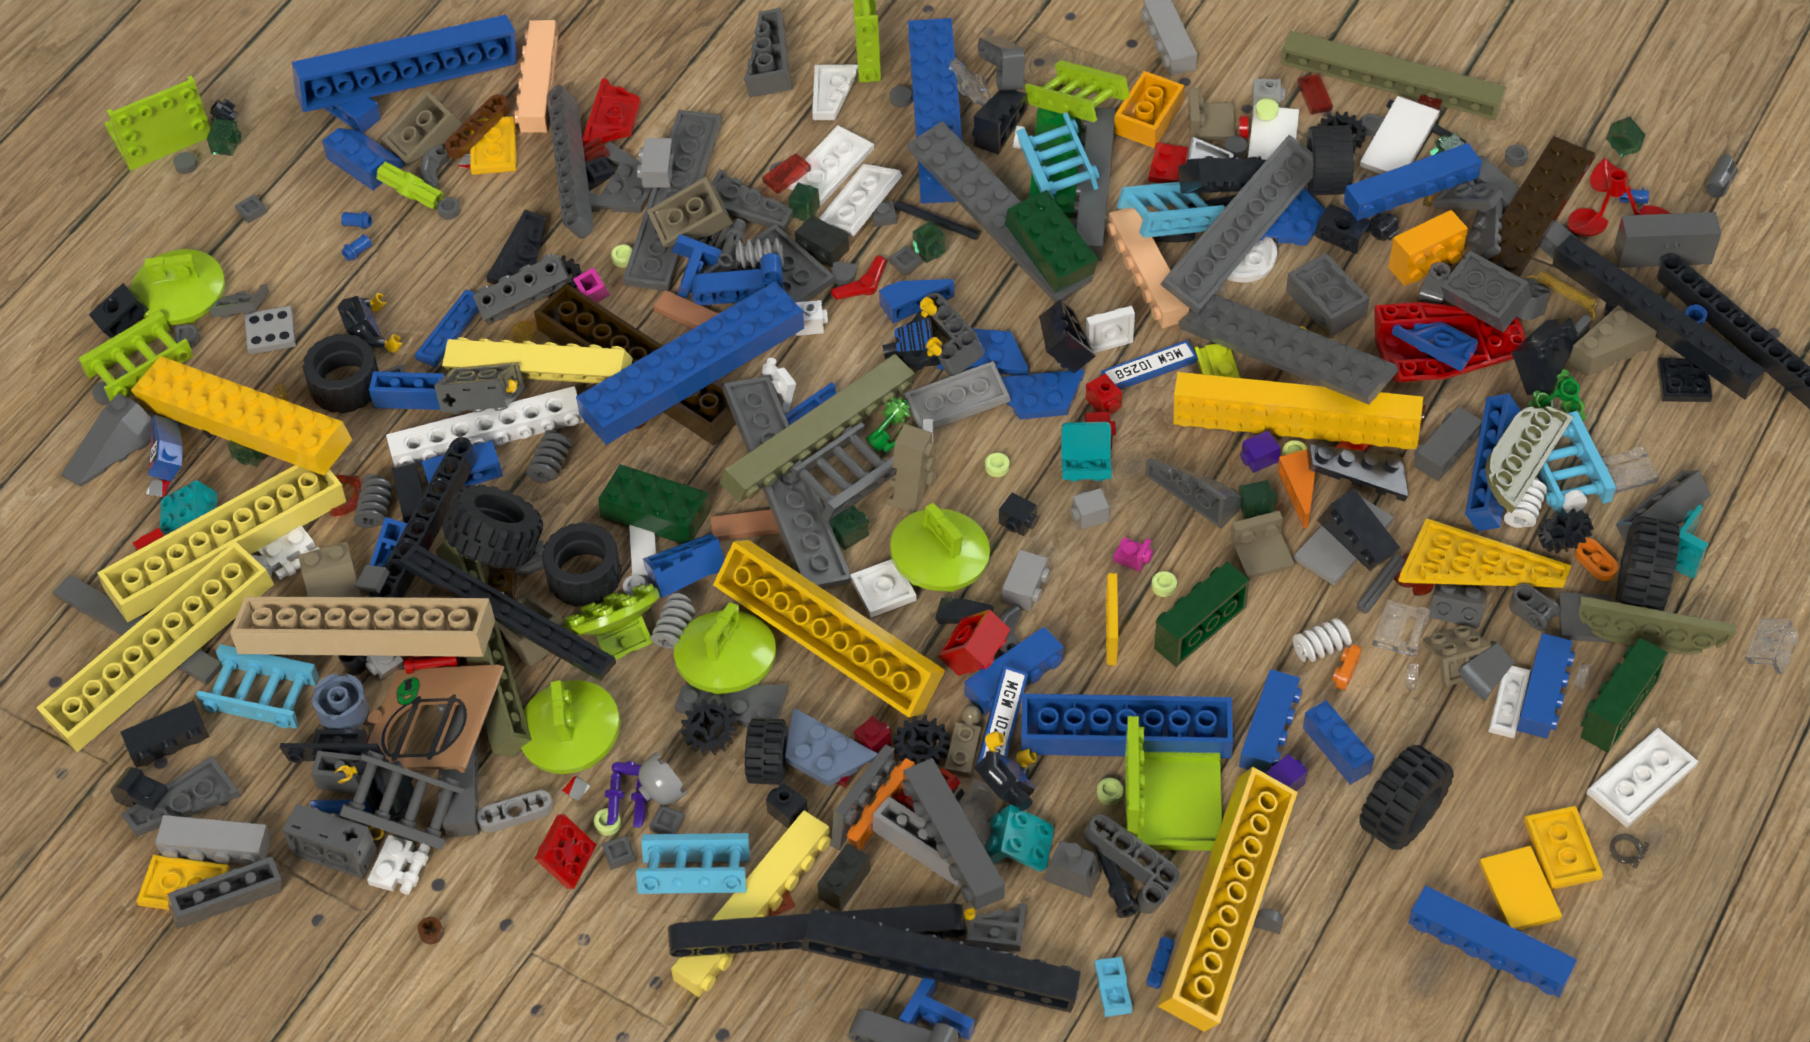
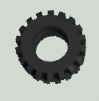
(766, 751)

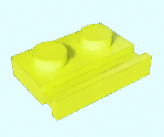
(1216, 361)

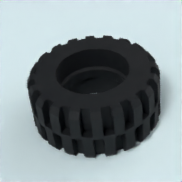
(492, 526)
(1648, 563)
(1406, 797)

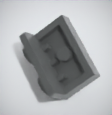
(1458, 604)

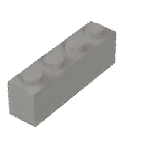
(1169, 36)
(909, 834)
(212, 840)

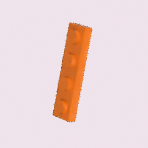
(861, 833)

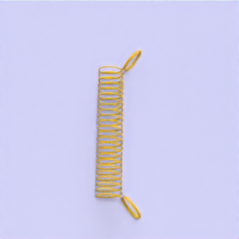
(1591, 309)

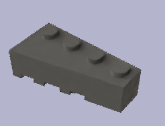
(769, 60)

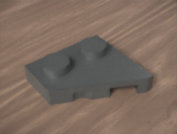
(239, 303)
(998, 929)

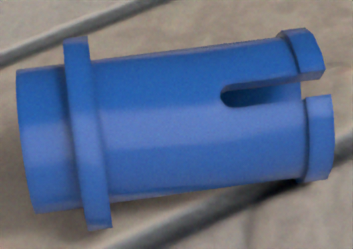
(1639, 196)
(361, 220)
(352, 250)

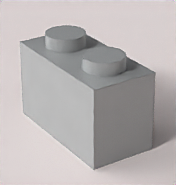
(656, 162)
(1025, 580)

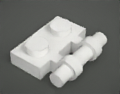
(781, 381)
(286, 549)
(392, 862)

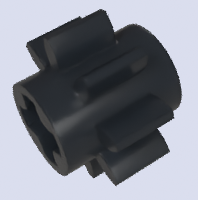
(223, 110)
(1384, 226)

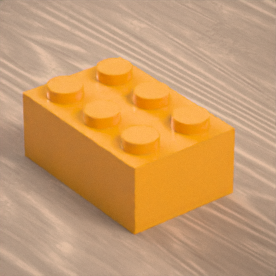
(1149, 109)
(1430, 242)

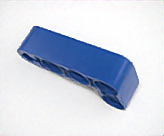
(736, 285)

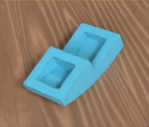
(1113, 986)

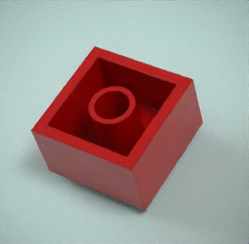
(974, 643)

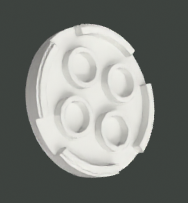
(1257, 263)

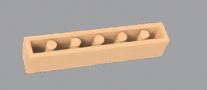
(537, 76)
(1146, 264)

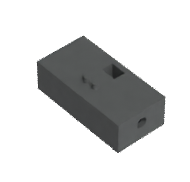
(1647, 238)

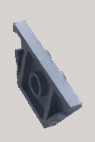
(823, 751)

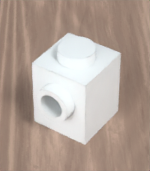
(813, 317)

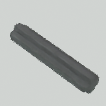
(1380, 583)

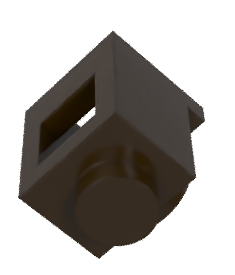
(503, 580)

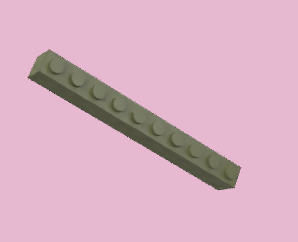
(1392, 74)
(816, 429)
(505, 716)

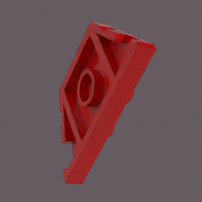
(611, 114)

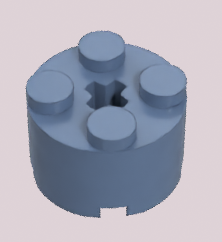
(340, 702)

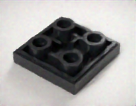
(1683, 381)

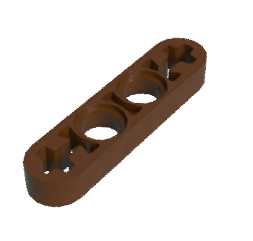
(473, 124)

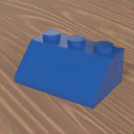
(358, 155)

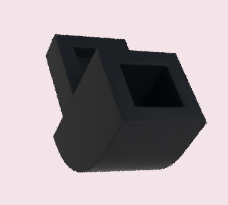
(139, 789)

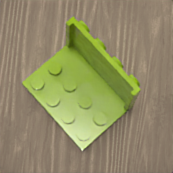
(159, 124)
(1171, 795)

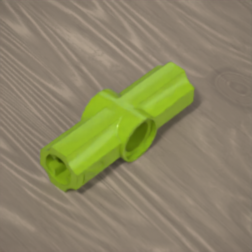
(409, 185)

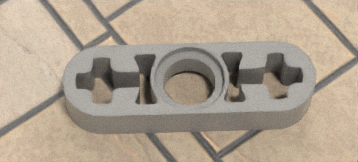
(535, 811)

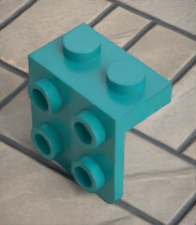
(1086, 451)
(186, 505)
(1691, 548)
(1019, 837)

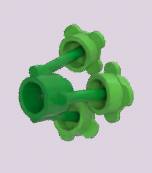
(1564, 389)
(894, 413)

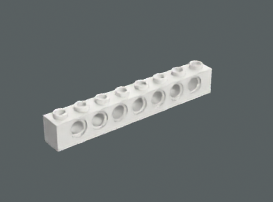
(516, 422)

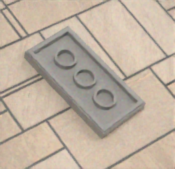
(958, 396)
(1328, 556)

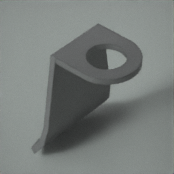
(1486, 670)

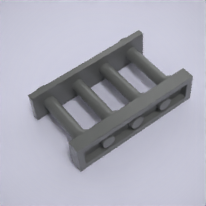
(850, 492)
(406, 826)

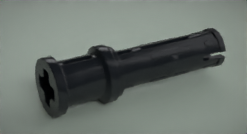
(1118, 888)

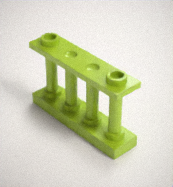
(867, 40)
(1080, 77)
(125, 344)

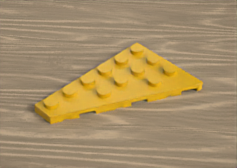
(1463, 558)

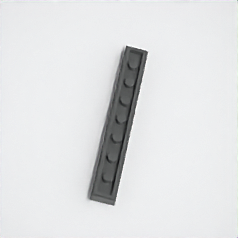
(102, 609)

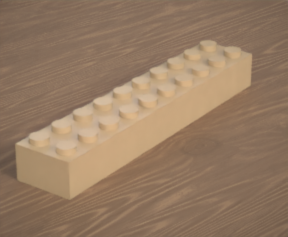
(363, 626)

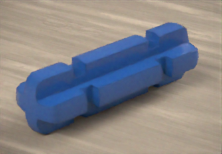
(1160, 962)

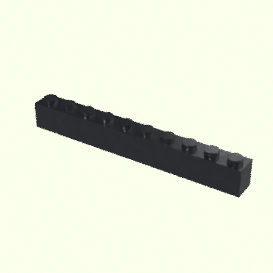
(1672, 325)
(941, 960)

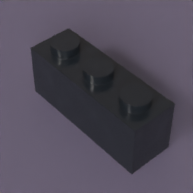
(164, 734)

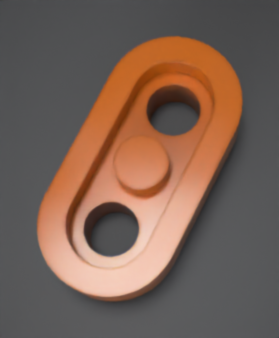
(1597, 560)
(1350, 658)

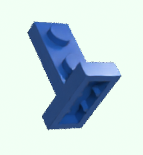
(698, 255)
(934, 1012)

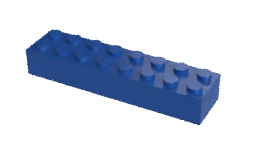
(1099, 724)

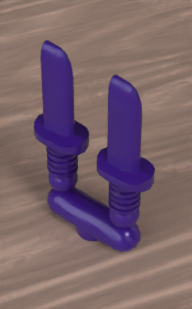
(615, 794)

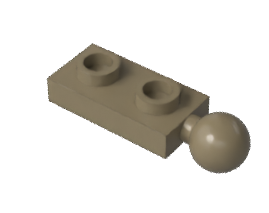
(964, 742)

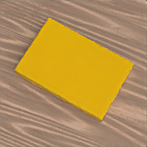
(496, 149)
(1111, 619)
(1563, 847)
(171, 873)
(1520, 889)

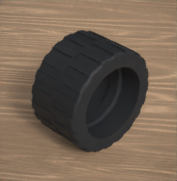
(1331, 159)
(334, 353)
(576, 541)

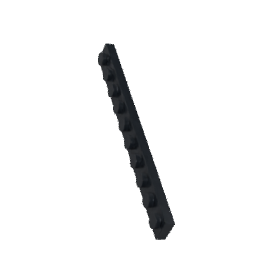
(510, 612)

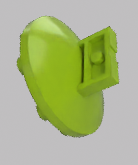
(179, 285)
(939, 549)
(619, 623)
(725, 651)
(570, 726)

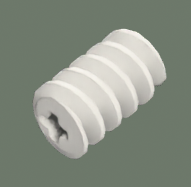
(1528, 508)
(1322, 639)

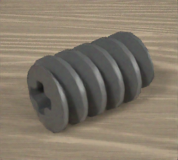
(549, 457)
(372, 501)

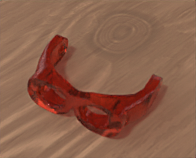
(352, 503)

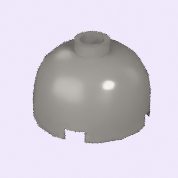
(659, 782)

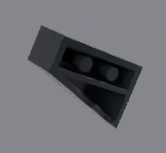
(998, 119)
(1065, 337)
(1545, 354)
(1359, 530)

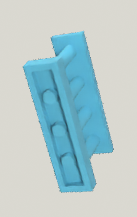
(1035, 158)
(1165, 220)
(1591, 466)
(255, 664)
(693, 848)

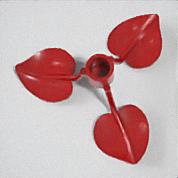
(1613, 181)

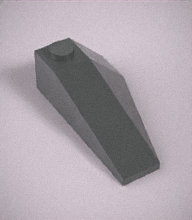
(116, 433)
(1201, 493)

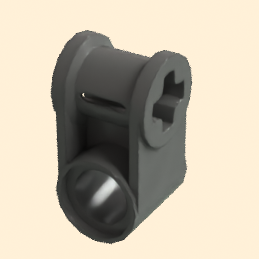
(1431, 289)
(1534, 607)

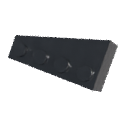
(1217, 174)

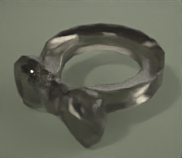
(1635, 860)

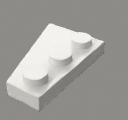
(831, 89)

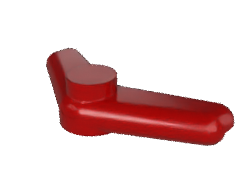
(866, 285)

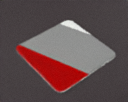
(465, 161)
(158, 487)
(576, 788)

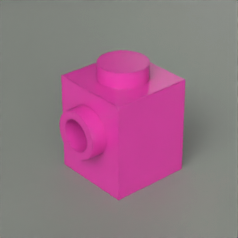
(592, 285)

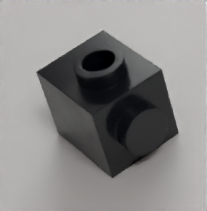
(1018, 514)
(785, 804)

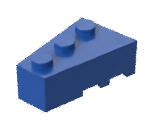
(684, 564)

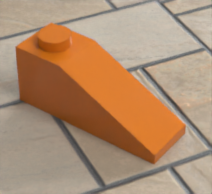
(1298, 482)

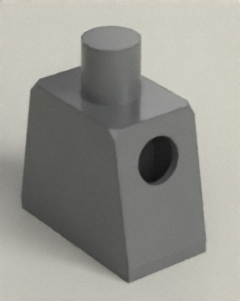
(1073, 869)

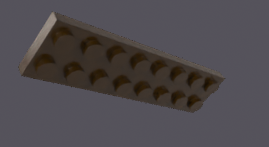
(1540, 202)

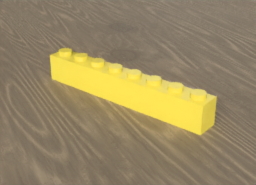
(540, 362)
(764, 887)

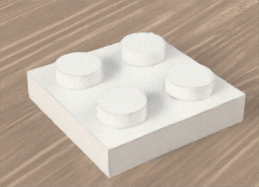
(1110, 329)
(882, 588)

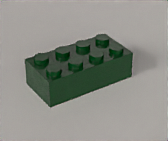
(1051, 241)
(654, 504)
(1201, 613)
(1622, 694)

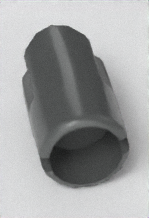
(1721, 176)

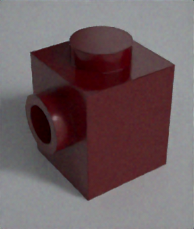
(873, 735)

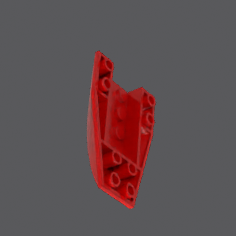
(1413, 365)

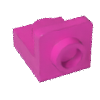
(1133, 553)

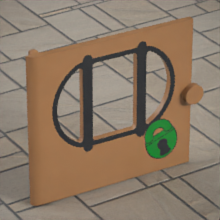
(464, 686)

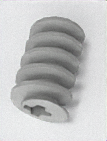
(754, 253)
(673, 618)

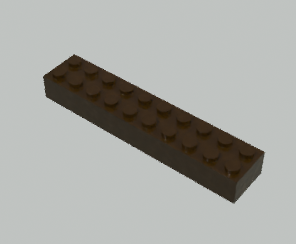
(578, 320)

